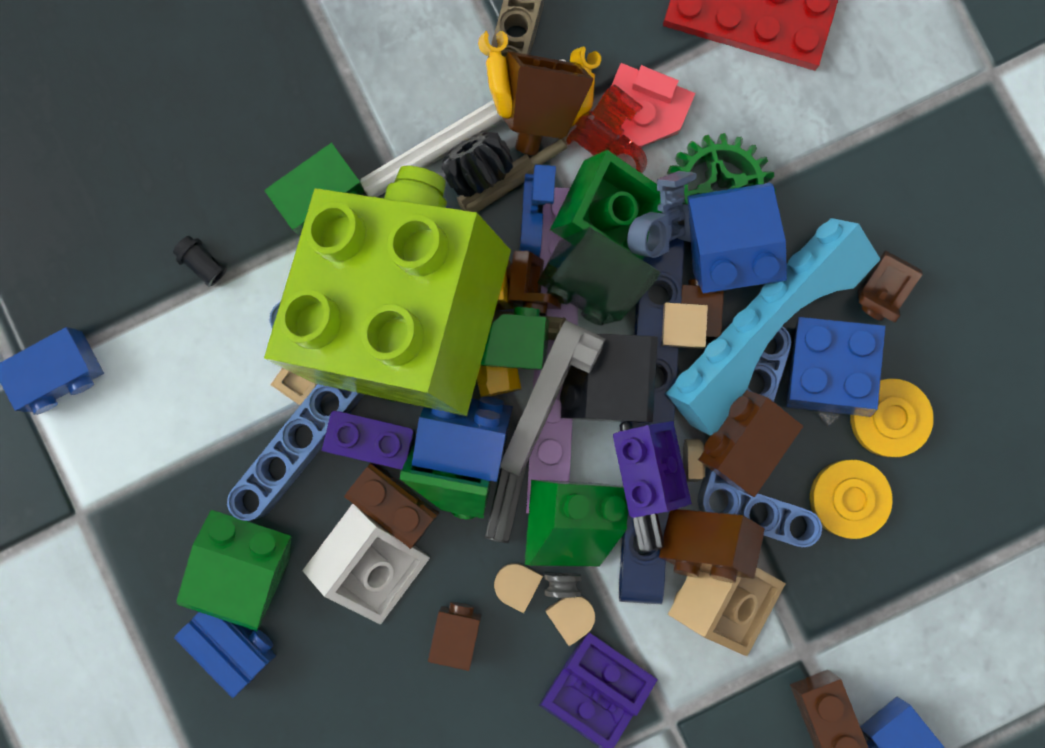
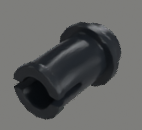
(203, 264)

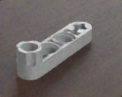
(571, 347)

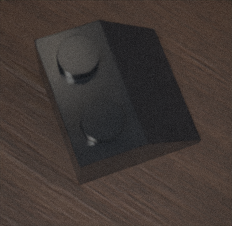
(618, 385)

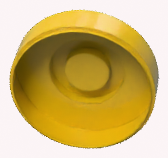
(900, 422)
(851, 498)

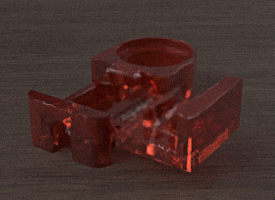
(605, 127)

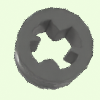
(563, 585)

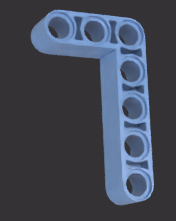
(285, 447)
(739, 503)

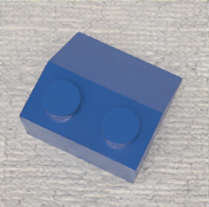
(737, 238)

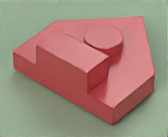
(662, 102)

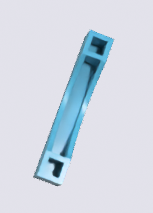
(828, 263)

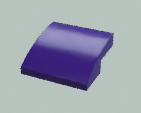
(598, 692)

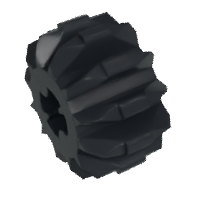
(477, 164)

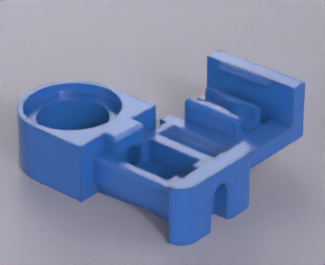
(537, 191)

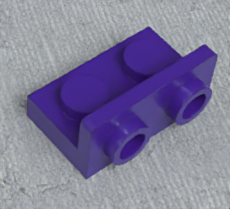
(367, 439)
(651, 469)

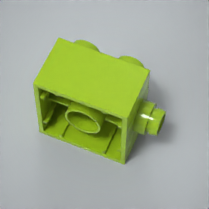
(391, 294)

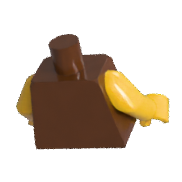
(537, 92)

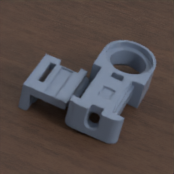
(663, 226)

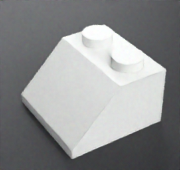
(364, 566)

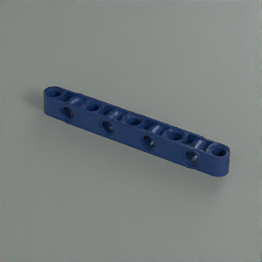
(644, 573)

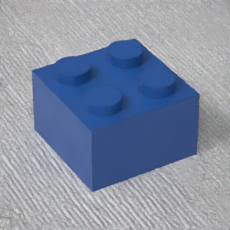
(836, 366)
(461, 443)

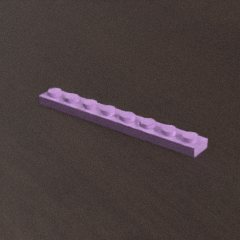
(553, 448)

